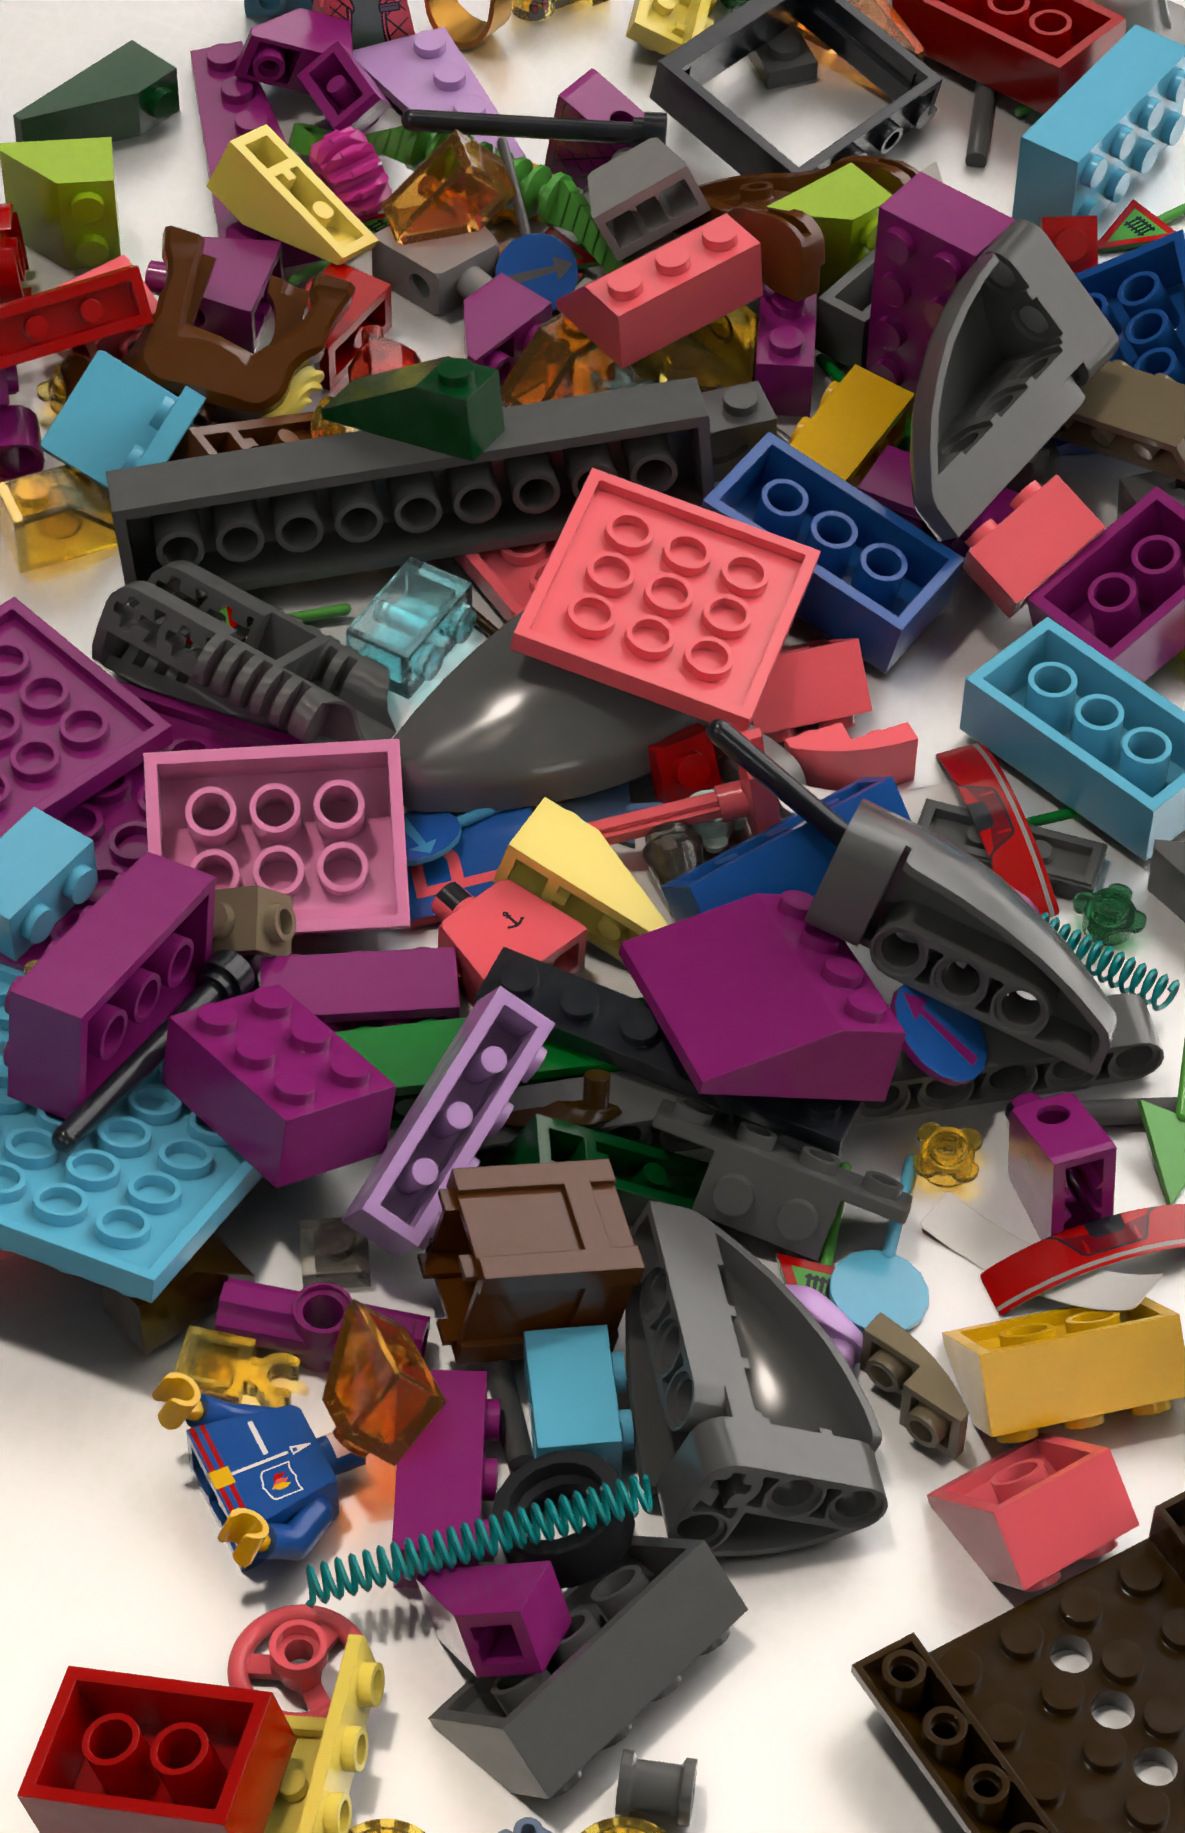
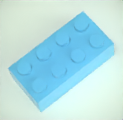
(1103, 130)
(1083, 734)

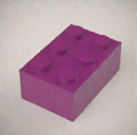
(1125, 588)
(278, 1085)

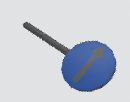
(535, 259)

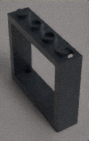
(837, 24)

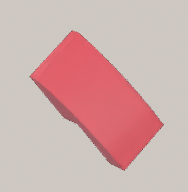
(835, 760)

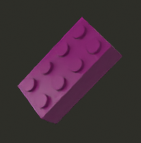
(921, 253)
(107, 983)

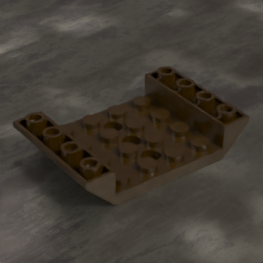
(1017, 1737)

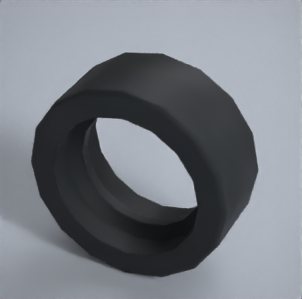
(578, 1556)

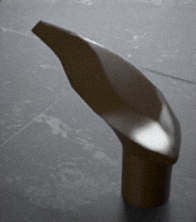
(589, 1112)

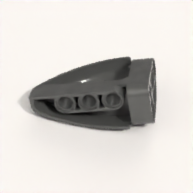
(1000, 375)
(523, 731)
(916, 883)
(741, 1398)

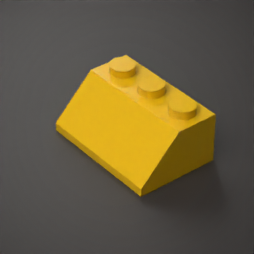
(1067, 1367)

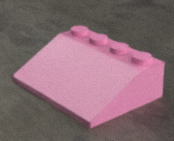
(291, 820)

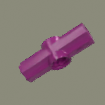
(289, 1318)

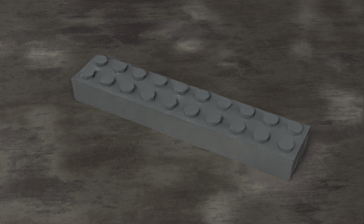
(378, 501)

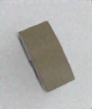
(930, 1401)

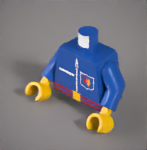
(258, 1471)

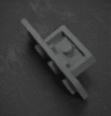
(773, 1188)

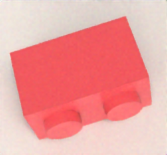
(1029, 544)

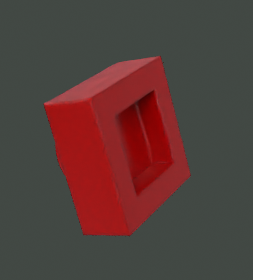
(1074, 239)
(683, 764)

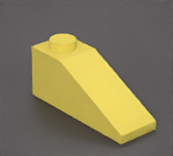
(284, 198)
(580, 875)

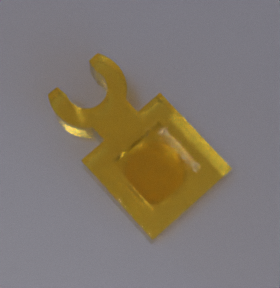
(228, 1367)

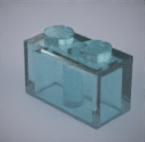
(414, 624)

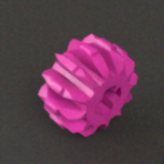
(351, 171)

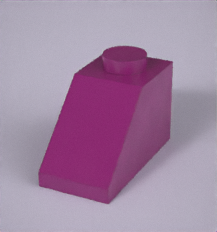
(343, 90)

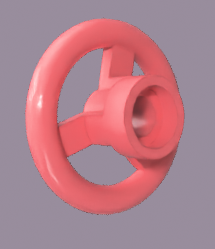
(295, 1635)

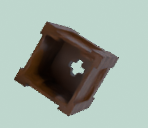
(529, 1255)

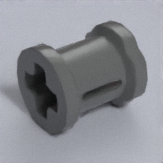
(656, 1787)

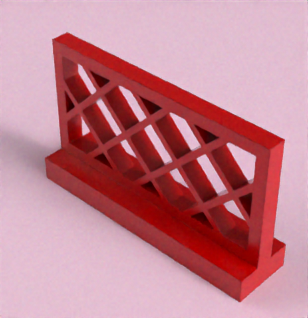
(72, 315)

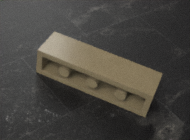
(1132, 419)

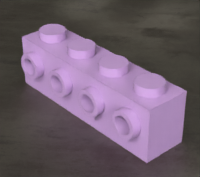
(450, 1121)

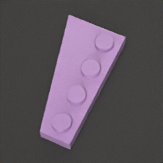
(428, 74)

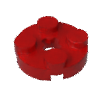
(12, 256)

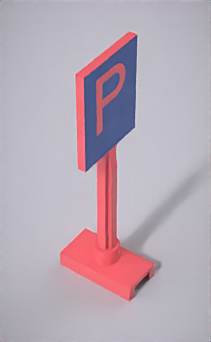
(484, 843)

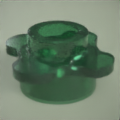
(1109, 914)

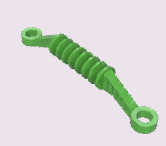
(550, 197)

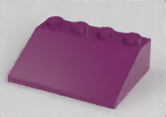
(766, 1003)

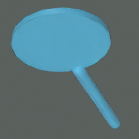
(880, 1280)

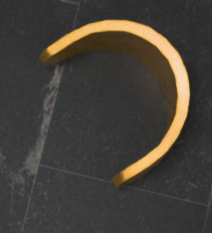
(461, 25)

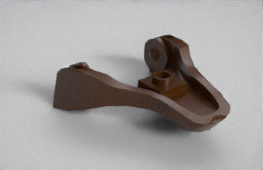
(789, 239)

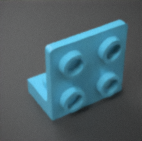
(118, 421)

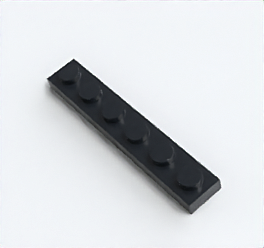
(630, 1038)

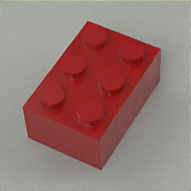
(156, 1757)

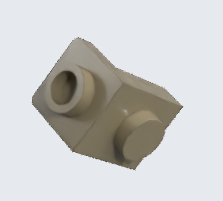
(253, 921)

